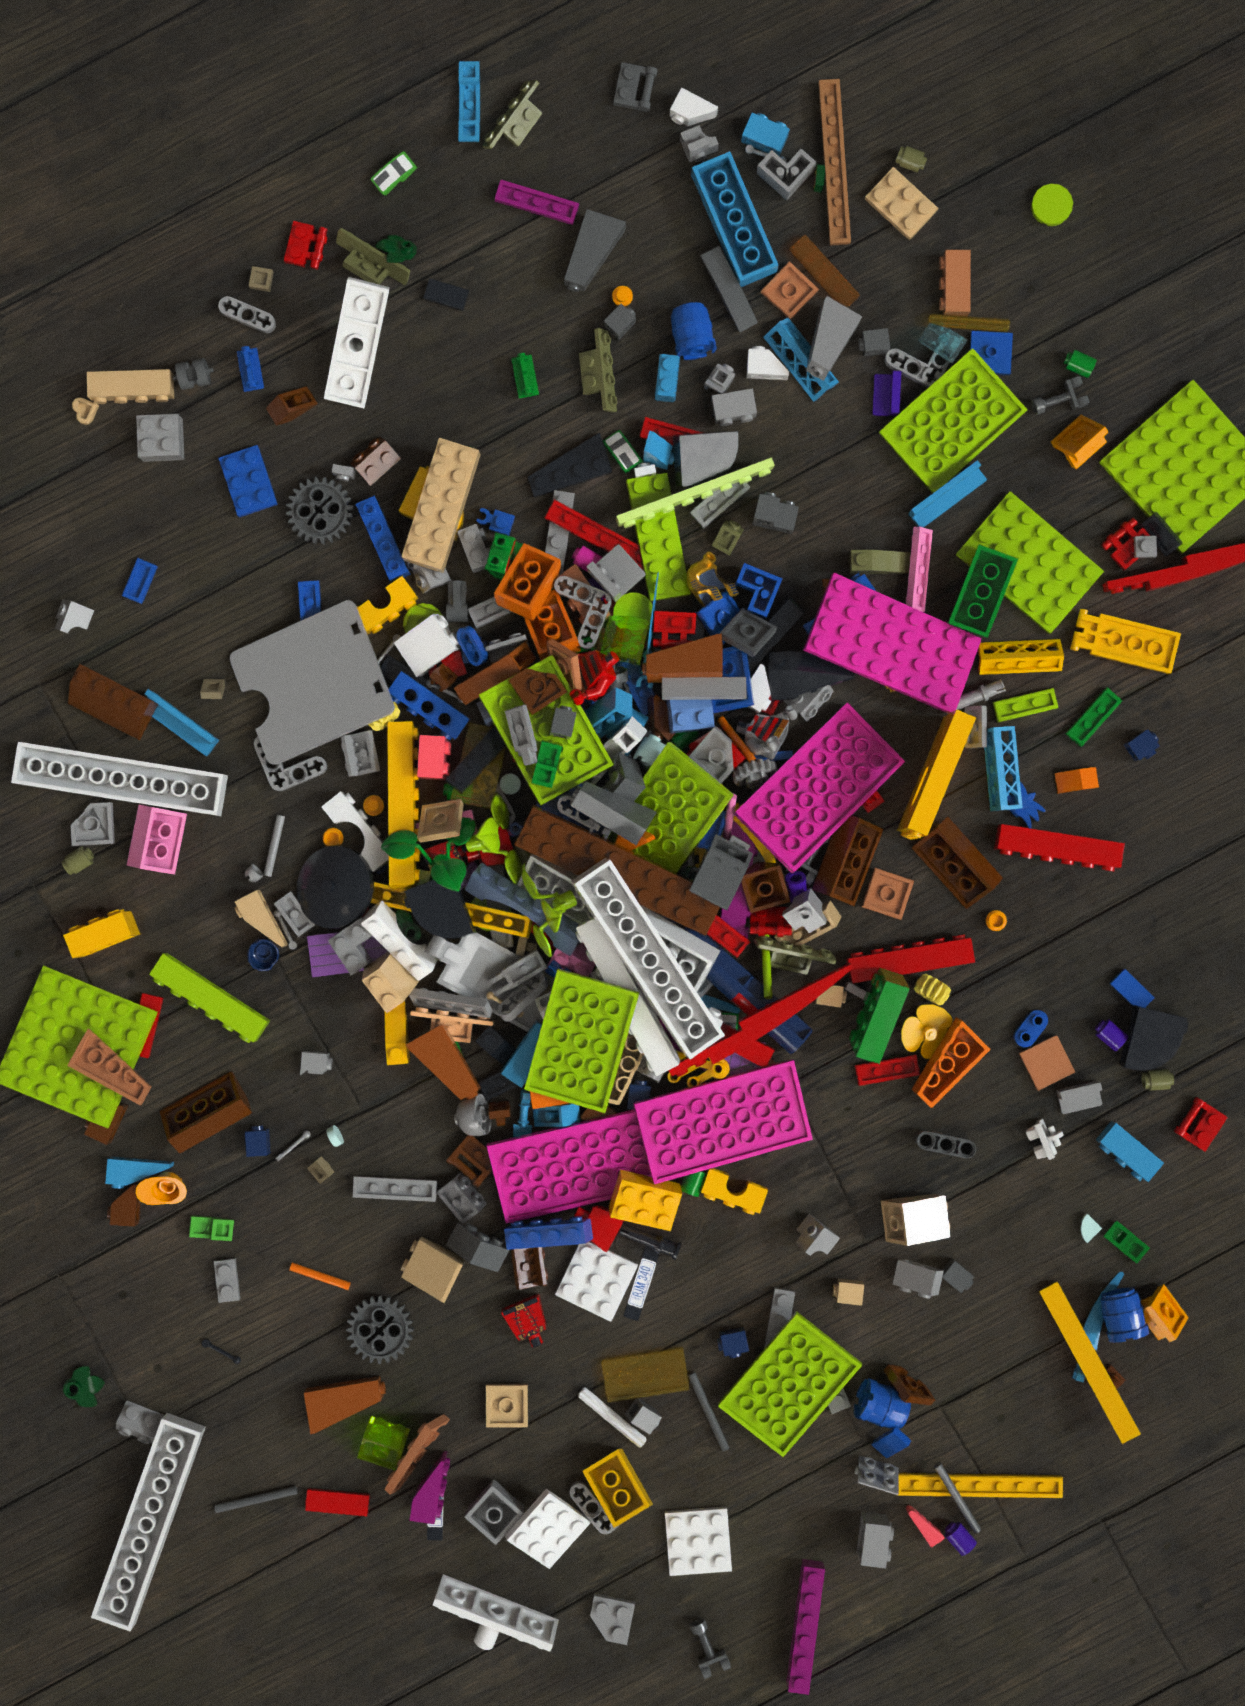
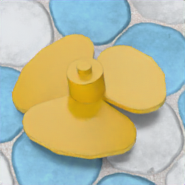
(931, 1028)

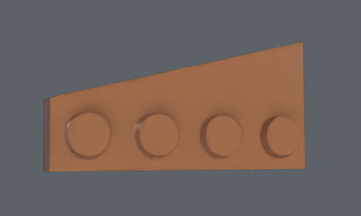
(106, 1067)
(417, 1450)

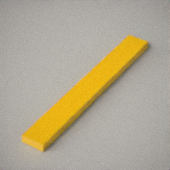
(1089, 1362)
(982, 1485)

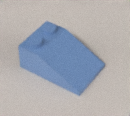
(690, 715)

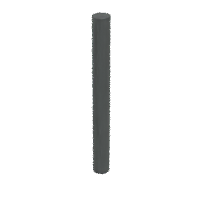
(708, 1411)
(957, 1497)
(256, 1499)

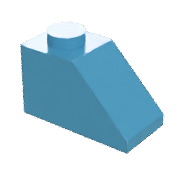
(557, 1115)

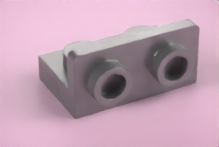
(462, 1198)

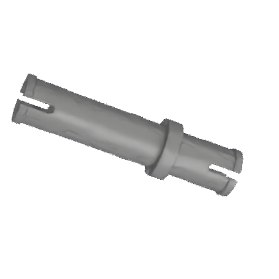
(980, 694)

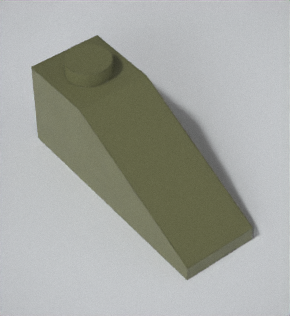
(878, 562)

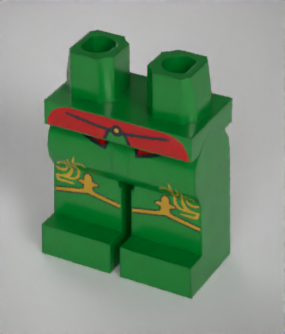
(501, 554)

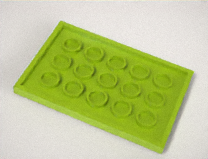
(953, 421)
(1049, 568)
(580, 755)
(685, 805)
(581, 1040)
(789, 1384)

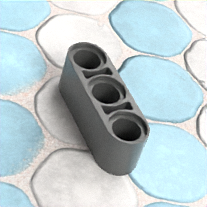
(955, 1143)

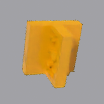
(1080, 440)
(1164, 1314)

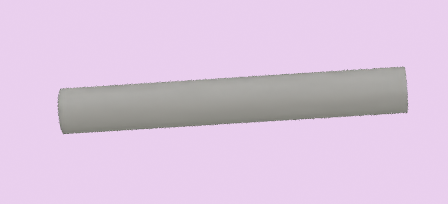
(274, 845)

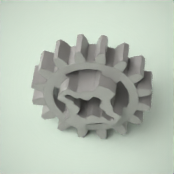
(754, 773)

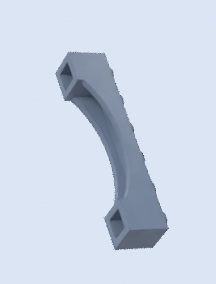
(491, 885)

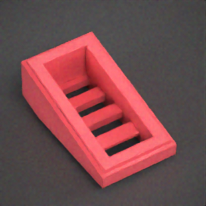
(927, 1529)

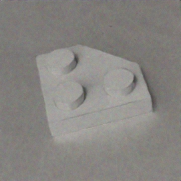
(715, 755)
(94, 826)
(612, 1617)

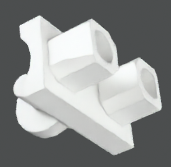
(1047, 1147)

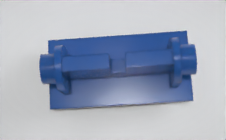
(250, 369)

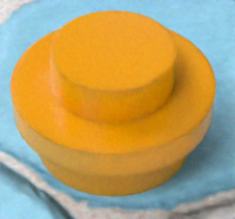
(622, 295)
(373, 805)
(333, 837)
(996, 920)

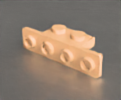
(458, 1026)

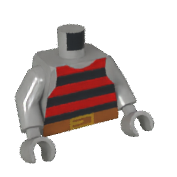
(767, 733)

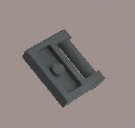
(628, 85)

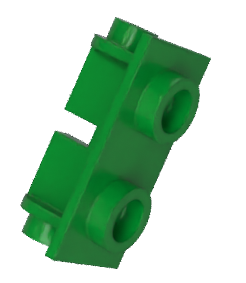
(525, 375)

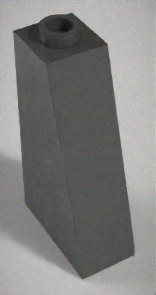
(594, 244)
(613, 811)

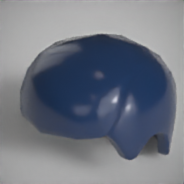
(263, 954)

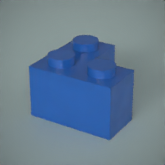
(762, 585)

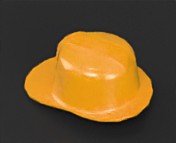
(163, 1189)

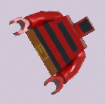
(595, 675)

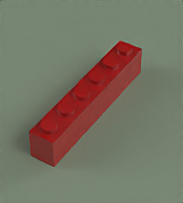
(1059, 846)
(912, 959)

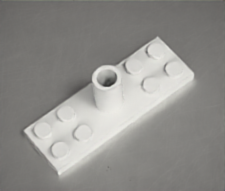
(354, 358)
(495, 1615)

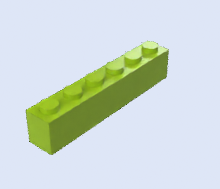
(209, 997)

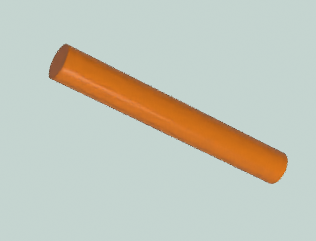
(736, 739)
(320, 1276)

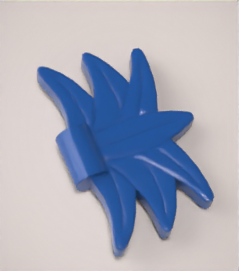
(1029, 807)

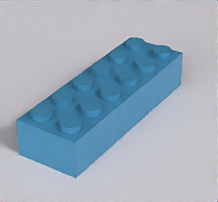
(734, 219)

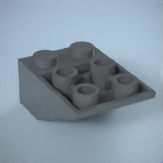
(721, 872)

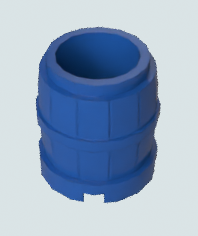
(692, 331)
(1123, 1314)
(881, 1405)

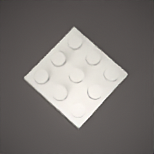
(596, 1280)
(547, 1528)
(698, 1541)

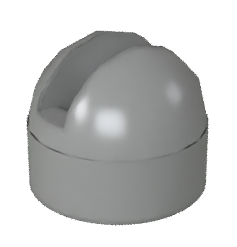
(254, 873)

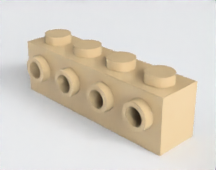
(130, 385)

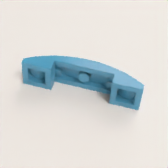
(469, 101)

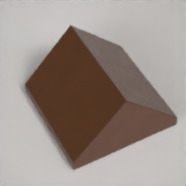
(764, 886)

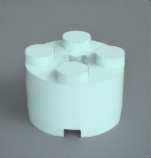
(648, 751)

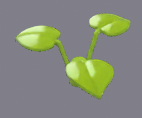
(488, 838)
(553, 916)

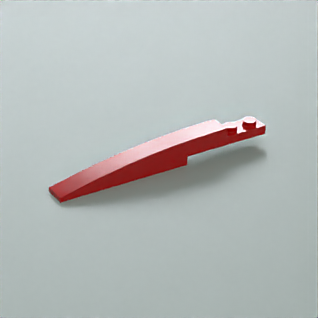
(1192, 567)
(763, 1021)

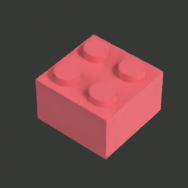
(433, 757)

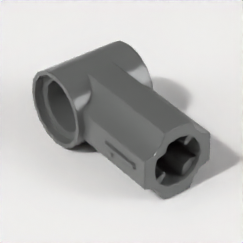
(457, 607)

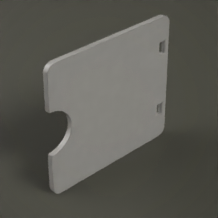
(314, 681)

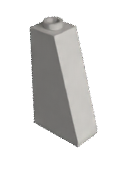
(832, 333)

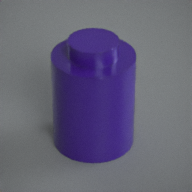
(795, 884)
(1111, 1034)
(960, 1538)

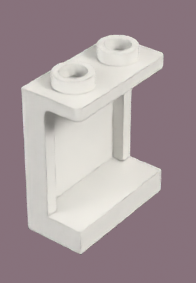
(427, 644)

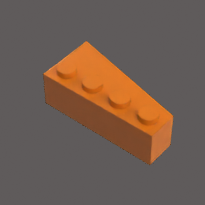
(950, 1062)

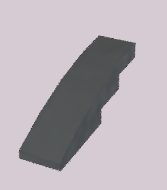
(728, 288)

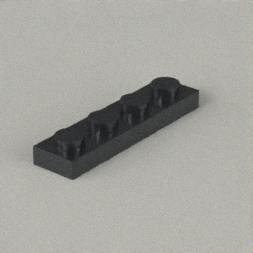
(476, 761)

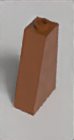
(690, 659)
(495, 673)
(443, 1058)
(340, 1400)

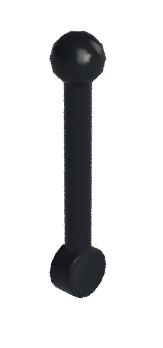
(206, 1343)

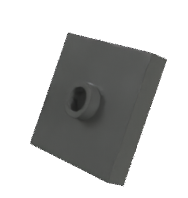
(748, 632)

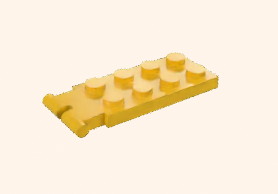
(1126, 641)

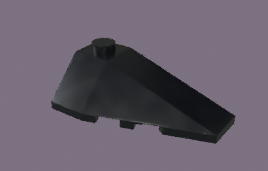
(801, 673)

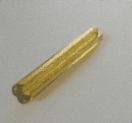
(975, 323)

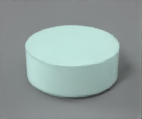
(510, 784)
(334, 1136)

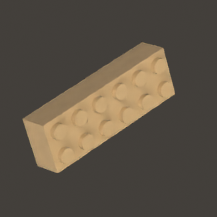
(441, 505)

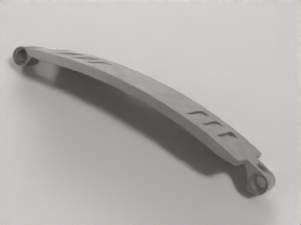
(478, 959)

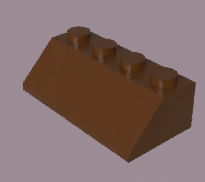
(110, 702)
(847, 860)
(957, 863)
(205, 1112)

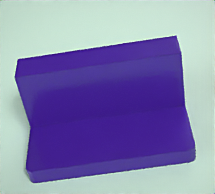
(886, 394)

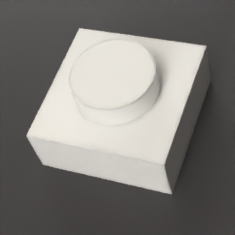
(644, 469)

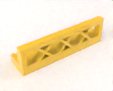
(1021, 660)

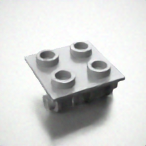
(878, 1475)

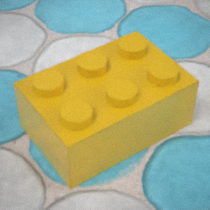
(101, 933)
(645, 1203)
(617, 1487)

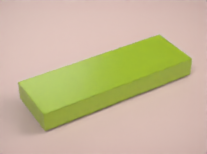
(1025, 705)

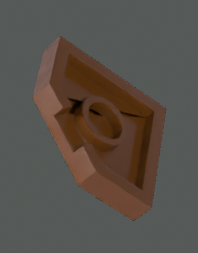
(537, 689)
(908, 1389)

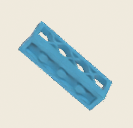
(801, 349)
(947, 495)
(182, 725)
(995, 769)

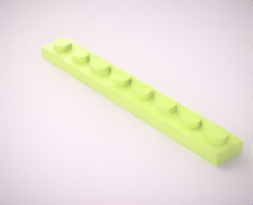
(703, 490)

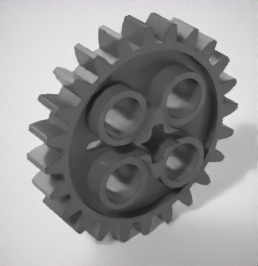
(305, 499)
(393, 1342)

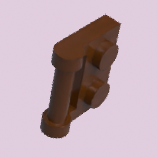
(477, 1154)

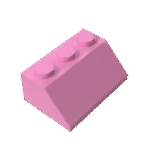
(156, 839)

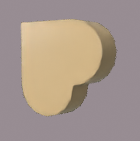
(85, 410)

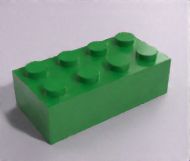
(983, 590)
(879, 1015)

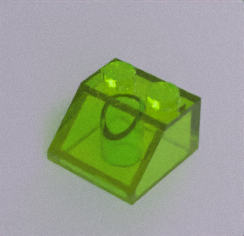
(626, 638)
(383, 1443)

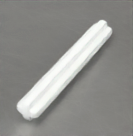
(612, 1417)

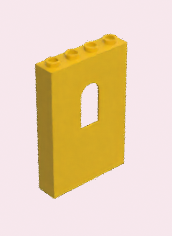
(936, 775)

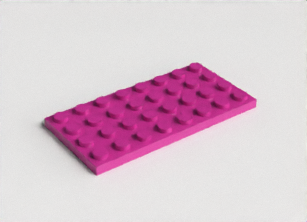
(892, 644)
(819, 788)
(722, 1121)
(566, 1165)

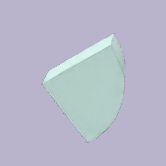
(1089, 1228)

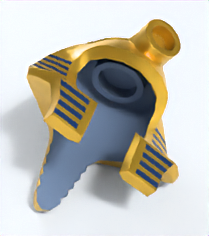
(705, 582)

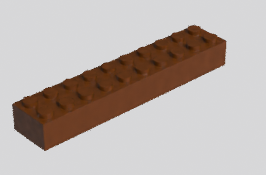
(649, 882)

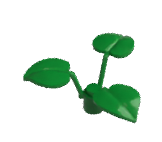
(445, 870)

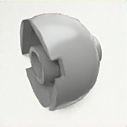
(472, 1116)

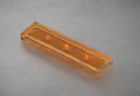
(824, 272)

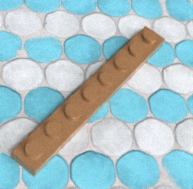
(834, 162)

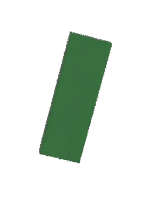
(1093, 717)

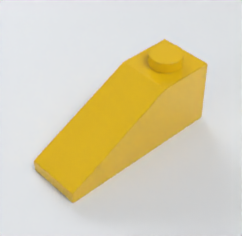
(396, 1036)

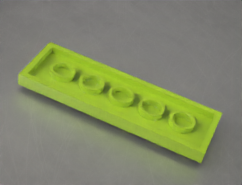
(658, 539)

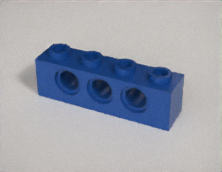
(382, 539)
(458, 720)

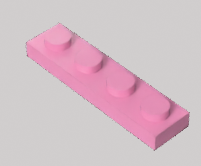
(919, 568)

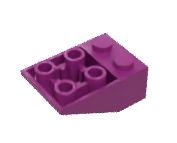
(427, 1501)

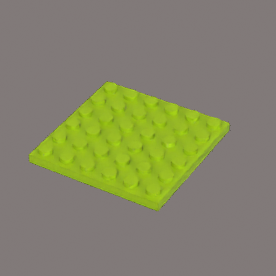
(1183, 465)
(52, 1030)

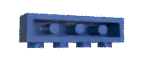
(546, 1234)

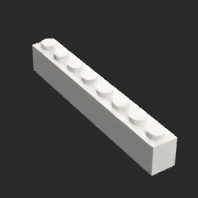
(645, 1024)

